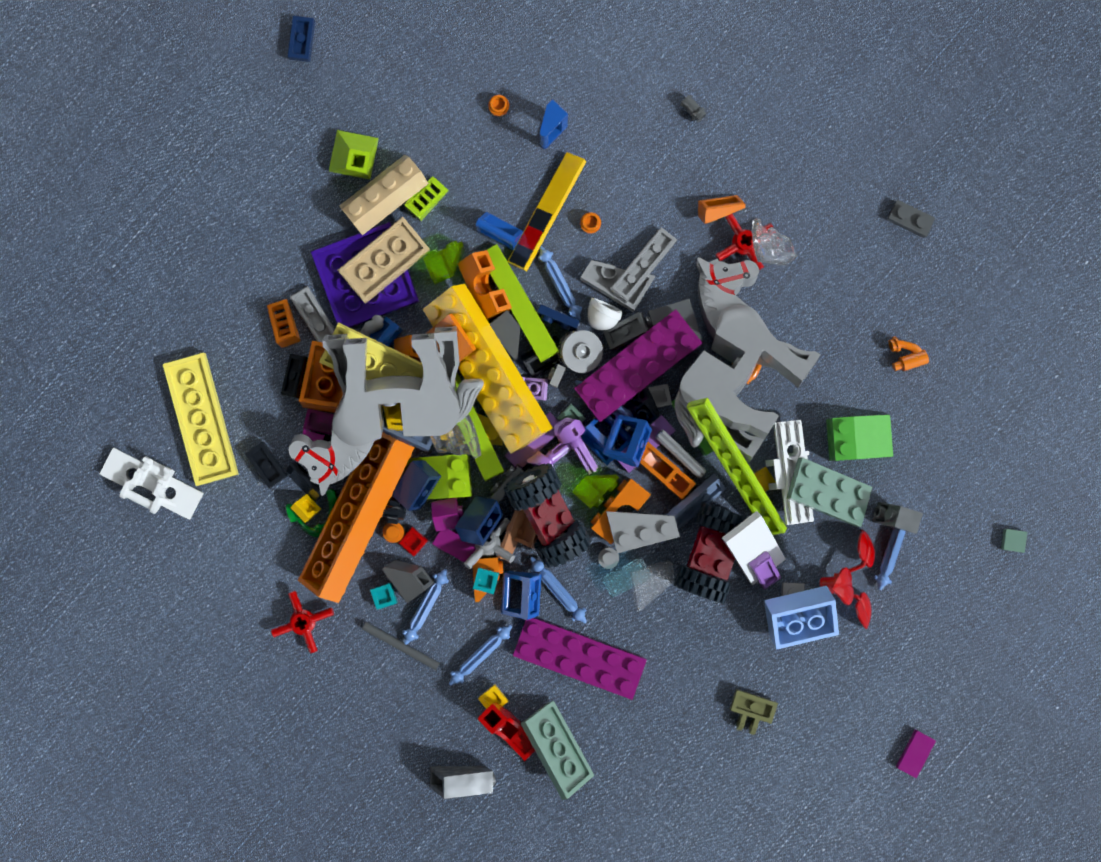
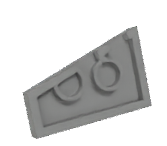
(603, 276)
(640, 530)

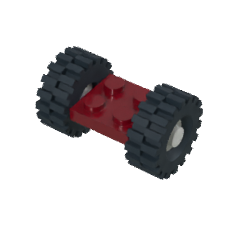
(557, 532)
(710, 555)

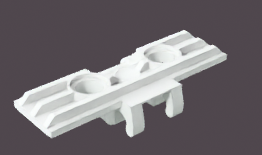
(788, 434)
(154, 478)

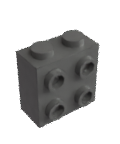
(683, 307)

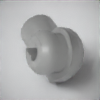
(372, 326)

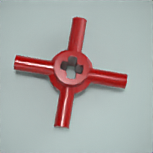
(736, 242)
(302, 629)

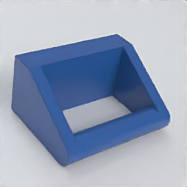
(553, 124)
(498, 230)
(388, 333)
(596, 440)
(637, 443)
(530, 594)

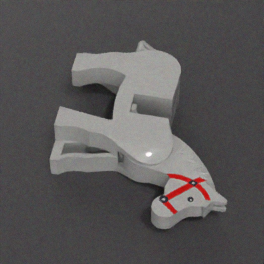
(744, 341)
(427, 403)

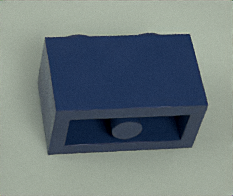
(416, 485)
(479, 520)

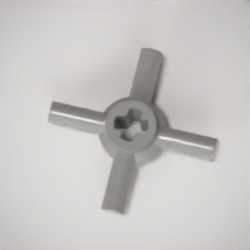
(491, 547)

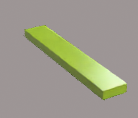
(521, 306)
(488, 461)

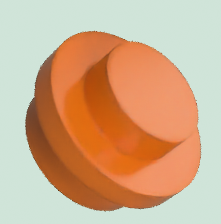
(498, 105)
(590, 223)
(393, 532)

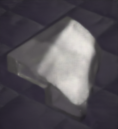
(771, 245)
(459, 440)
(651, 582)

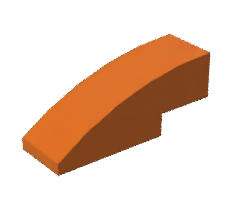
(666, 472)

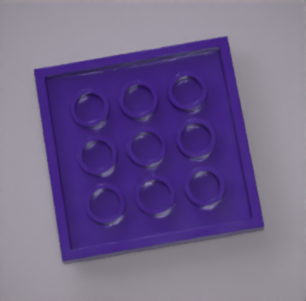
(344, 301)

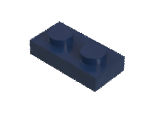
(301, 38)
(566, 322)

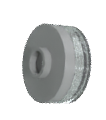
(580, 351)

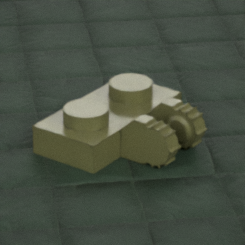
(752, 706)

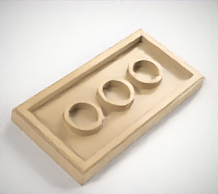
(384, 260)

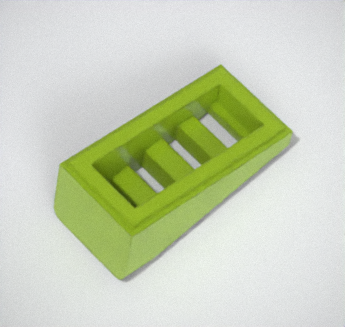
(409, 205)

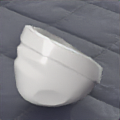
(602, 315)

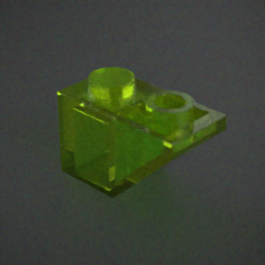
(443, 263)
(593, 487)

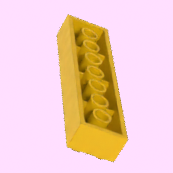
(504, 392)

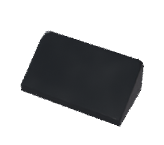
(534, 365)
(294, 376)
(302, 479)

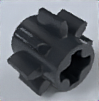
(394, 511)

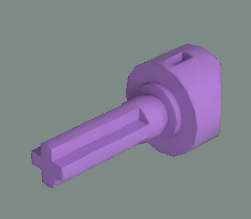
(571, 434)
(551, 457)

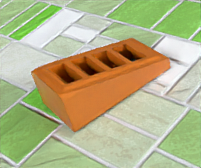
(716, 208)
(286, 336)

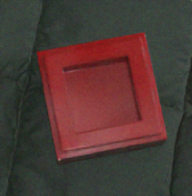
(413, 541)

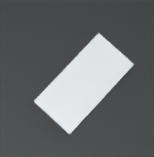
(751, 540)

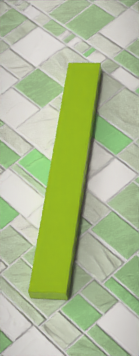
(735, 463)

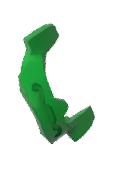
(315, 532)

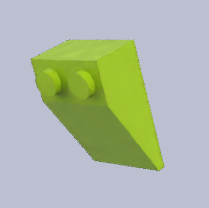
(454, 473)

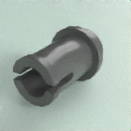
(693, 108)

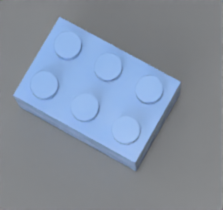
(801, 617)

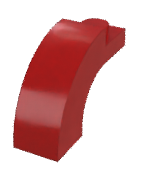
(508, 727)

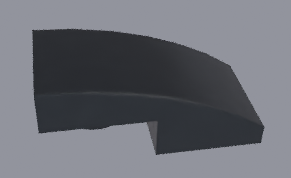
(645, 406)

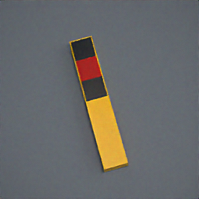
(546, 211)

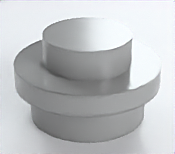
(608, 558)

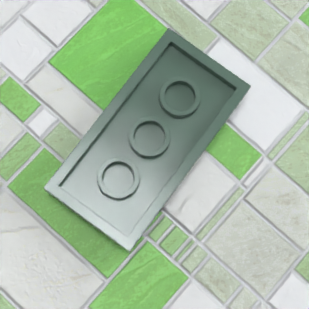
(829, 492)
(557, 750)

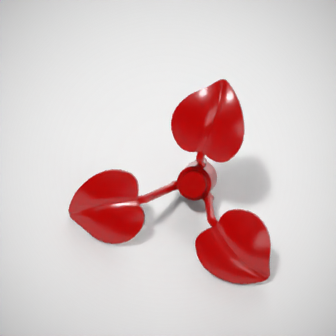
(842, 582)

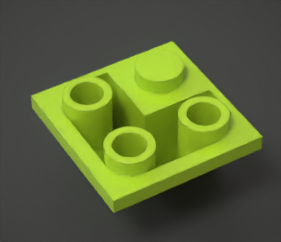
(353, 154)

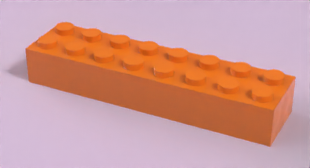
(355, 518)

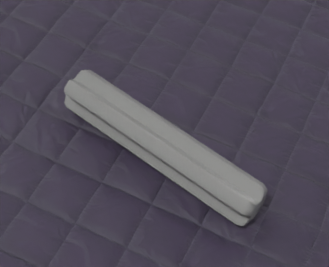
(684, 457)

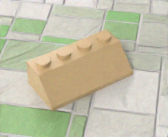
(384, 194)

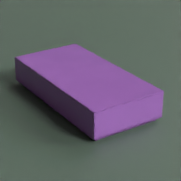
(765, 570)

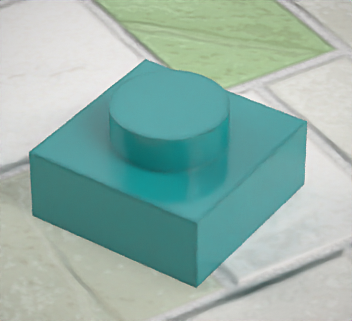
(486, 580)
(384, 596)

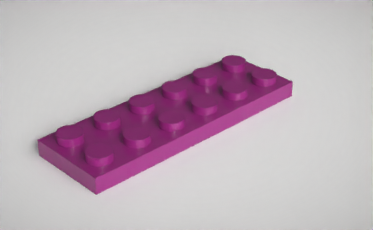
(638, 365)
(580, 657)

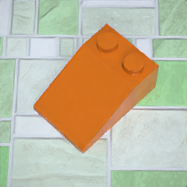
(320, 384)

